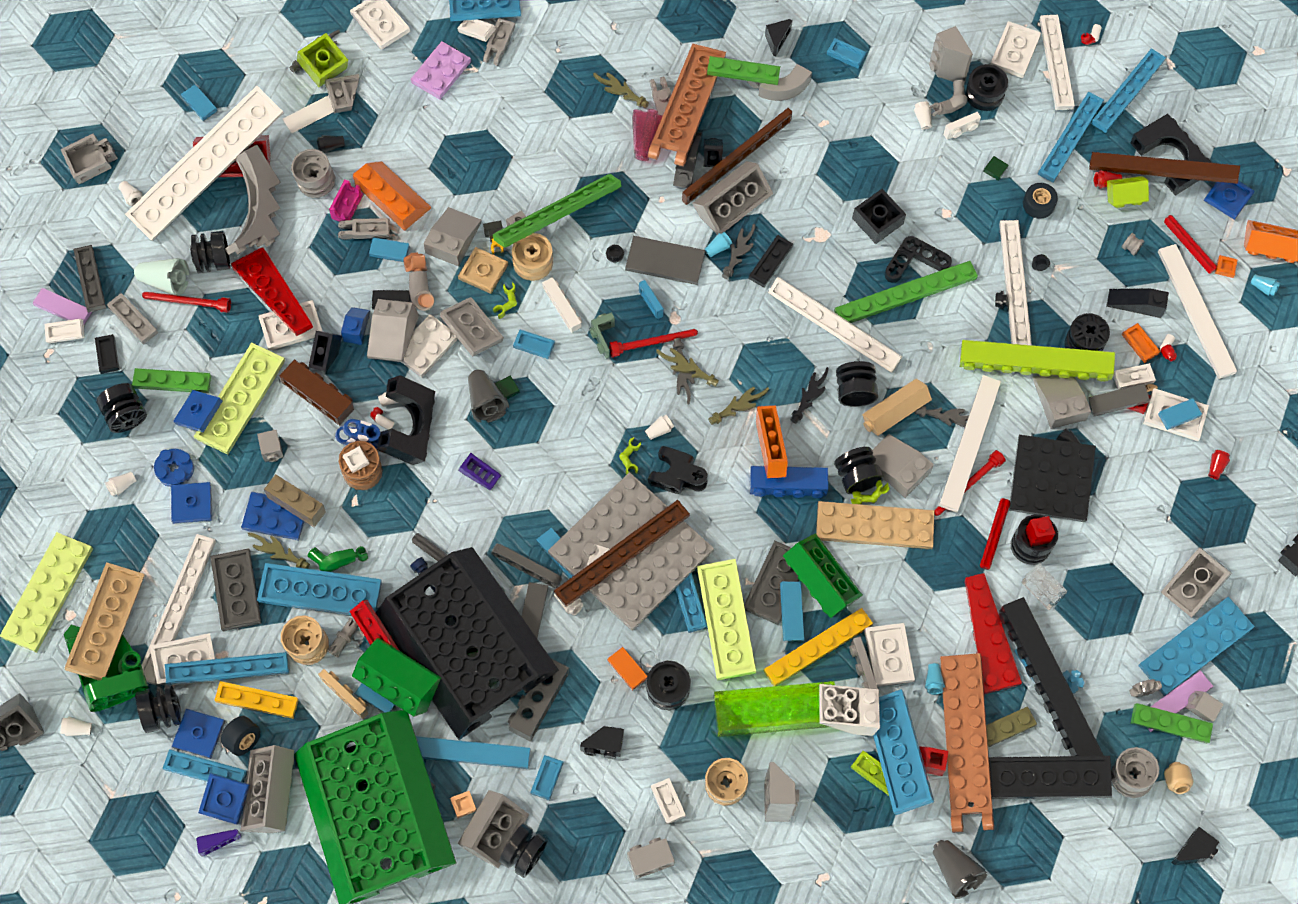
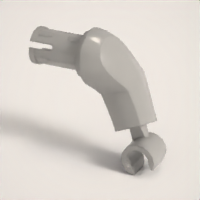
(956, 102)

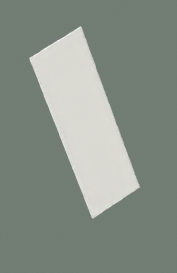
(309, 114)

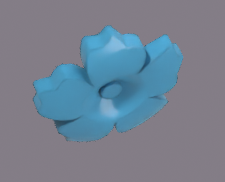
(1073, 680)

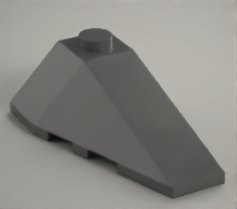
(18, 723)

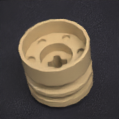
(300, 630)
(732, 771)

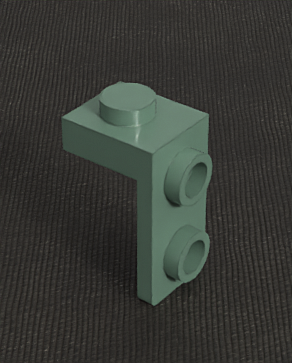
(600, 324)

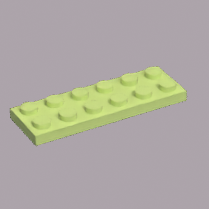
(241, 397)
(46, 592)
(726, 619)

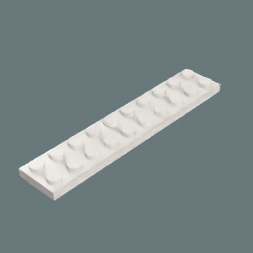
(204, 163)

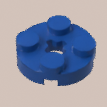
(166, 459)

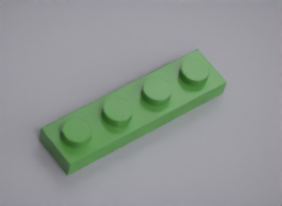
(743, 70)
(171, 380)
(1171, 723)

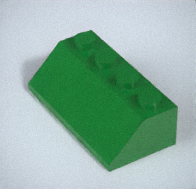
(822, 575)
(396, 677)

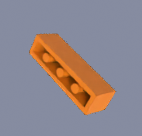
(771, 441)

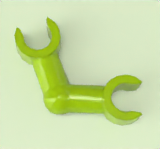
(510, 304)
(624, 456)
(870, 498)

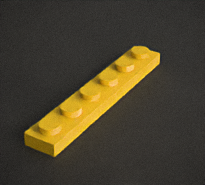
(818, 647)

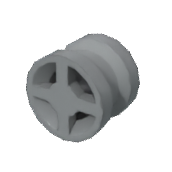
(1133, 244)

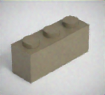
(294, 500)

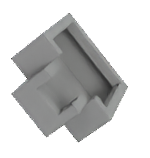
(88, 157)

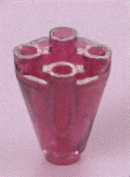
(644, 129)

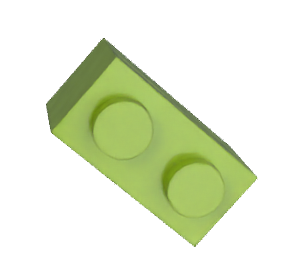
(1127, 191)

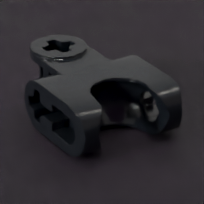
(680, 474)

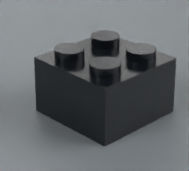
(878, 216)

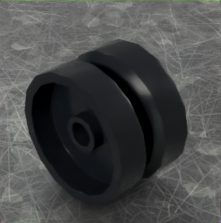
(986, 87)
(672, 696)
(523, 850)

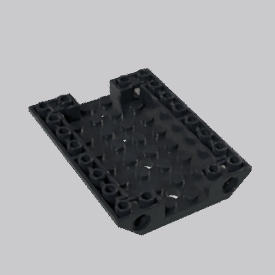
(483, 622)

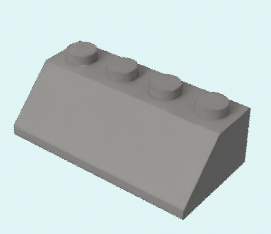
(733, 197)
(269, 790)
(780, 795)

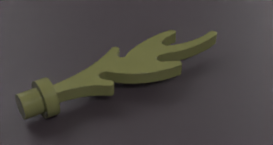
(616, 88)
(685, 367)
(741, 405)
(277, 549)

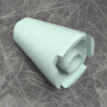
(165, 275)

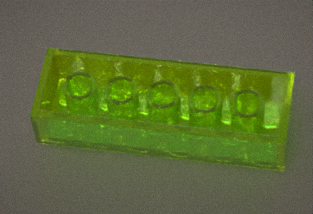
(767, 709)

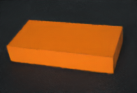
(1141, 343)
(627, 668)

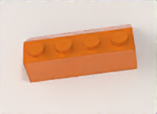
(390, 194)
(1271, 241)

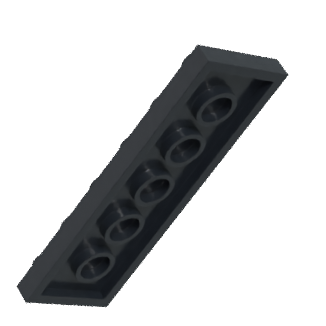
(1050, 777)

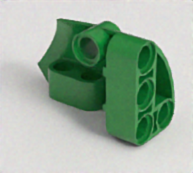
(119, 683)

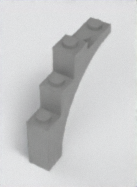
(261, 204)

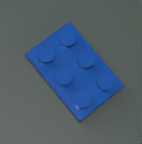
(270, 518)

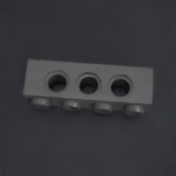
(528, 727)

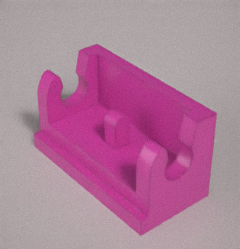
(345, 202)

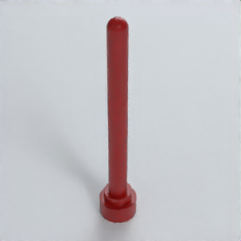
(222, 304)
(617, 348)
(996, 459)

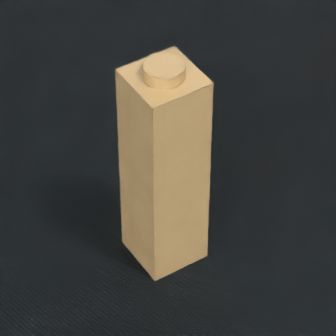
(896, 407)

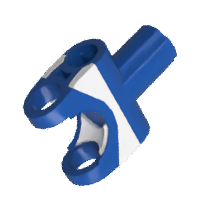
(362, 432)

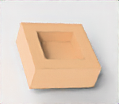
(463, 804)

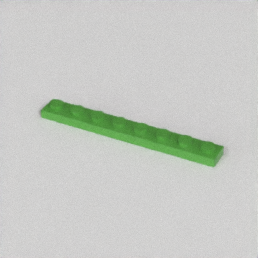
(556, 210)
(907, 292)

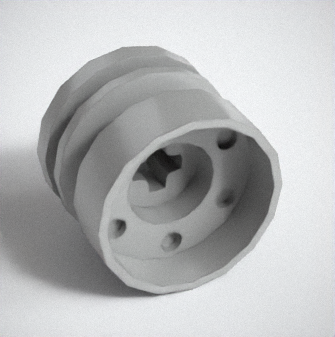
(313, 173)
(1143, 766)

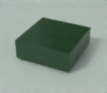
(996, 168)
(507, 387)

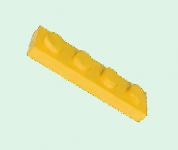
(256, 700)

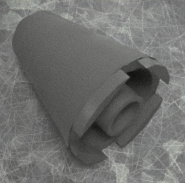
(485, 397)
(958, 868)

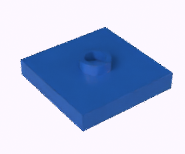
(1229, 197)
(197, 411)
(191, 502)
(198, 733)
(224, 798)

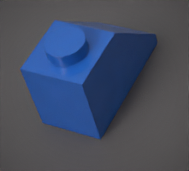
(355, 325)

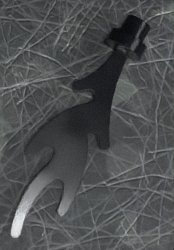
(813, 393)

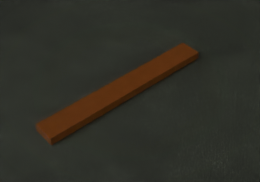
(736, 156)
(1165, 167)
(621, 553)

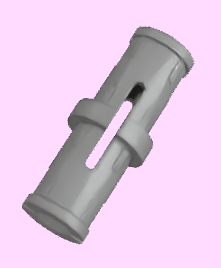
(343, 637)

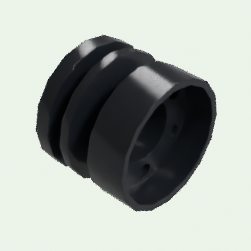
(210, 252)
(1087, 333)
(856, 383)
(121, 408)
(858, 470)
(1021, 546)
(158, 708)

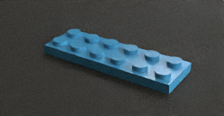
(316, 589)
(1196, 645)
(901, 755)

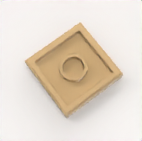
(483, 270)

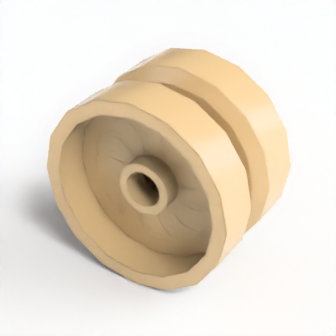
(532, 257)

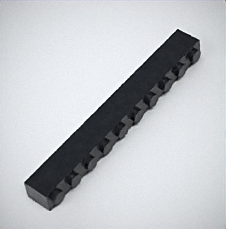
(1049, 680)

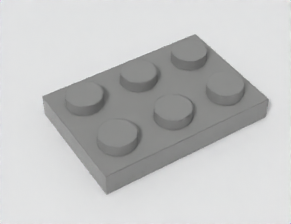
(471, 326)

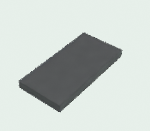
(665, 260)
(235, 589)
(765, 594)

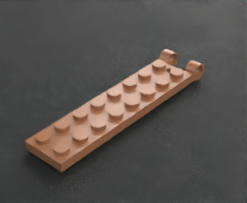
(686, 105)
(966, 739)

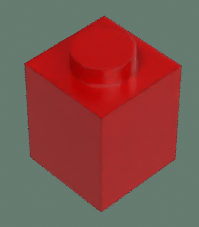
(1040, 531)

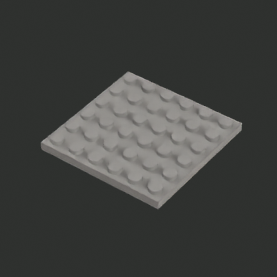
(651, 575)

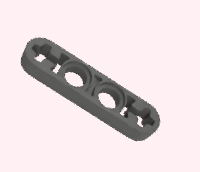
(526, 565)

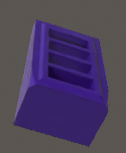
(476, 477)
(212, 842)

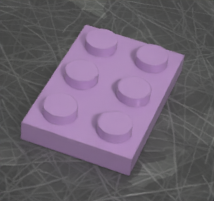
(440, 70)

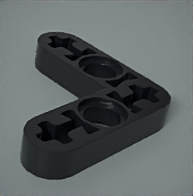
(911, 253)

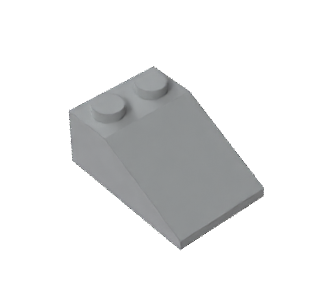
(451, 236)
(391, 330)
(1062, 400)
(901, 464)
(1196, 582)

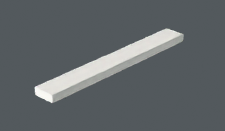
(1015, 282)
(1197, 311)
(835, 324)
(969, 444)
(180, 599)

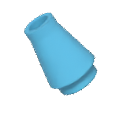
(718, 244)
(1265, 284)
(934, 680)

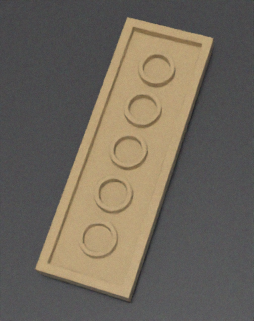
(875, 525)
(104, 622)

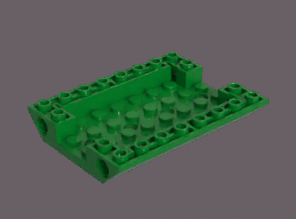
(396, 795)

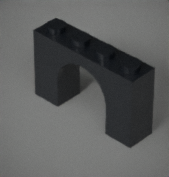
(1167, 132)
(419, 402)

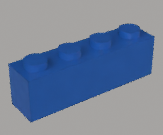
(798, 482)

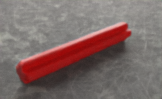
(1190, 244)
(995, 533)

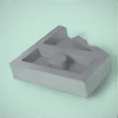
(342, 92)

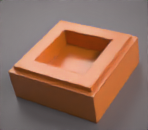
(1226, 266)

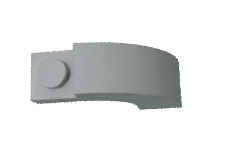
(787, 87)

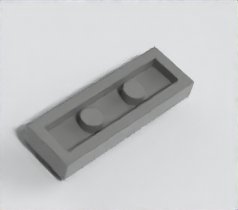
(132, 318)
(863, 666)

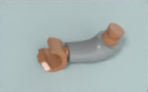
(418, 282)

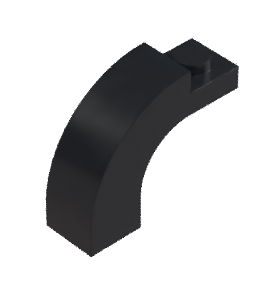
(684, 175)

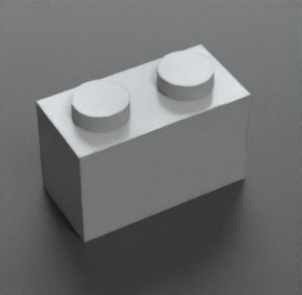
(650, 858)

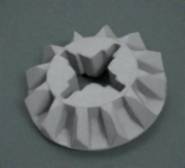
(1145, 688)

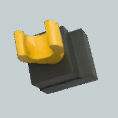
(491, 228)

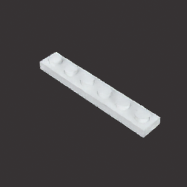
(1056, 62)

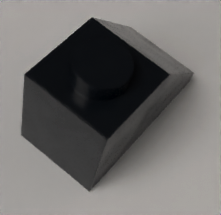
(712, 152)
(324, 350)
(1197, 848)

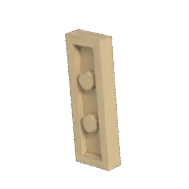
(344, 693)

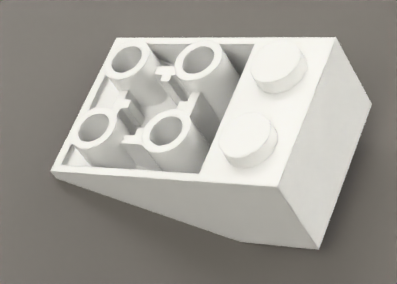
(849, 709)

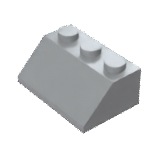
(950, 55)
(492, 827)

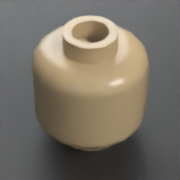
(1178, 778)

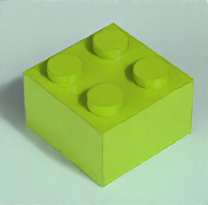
(322, 59)

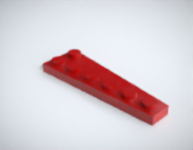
(269, 285)
(990, 639)

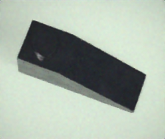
(1139, 300)

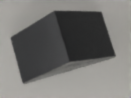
(777, 34)

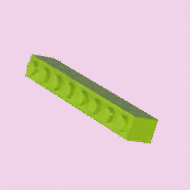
(1037, 359)

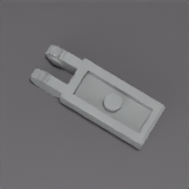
(499, 40)
(660, 97)
(365, 228)

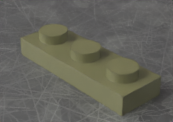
(1010, 726)

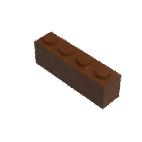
(317, 392)

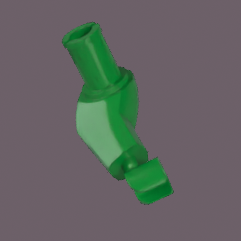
(337, 559)

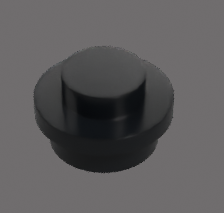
(614, 253)
(1040, 262)
(1001, 299)

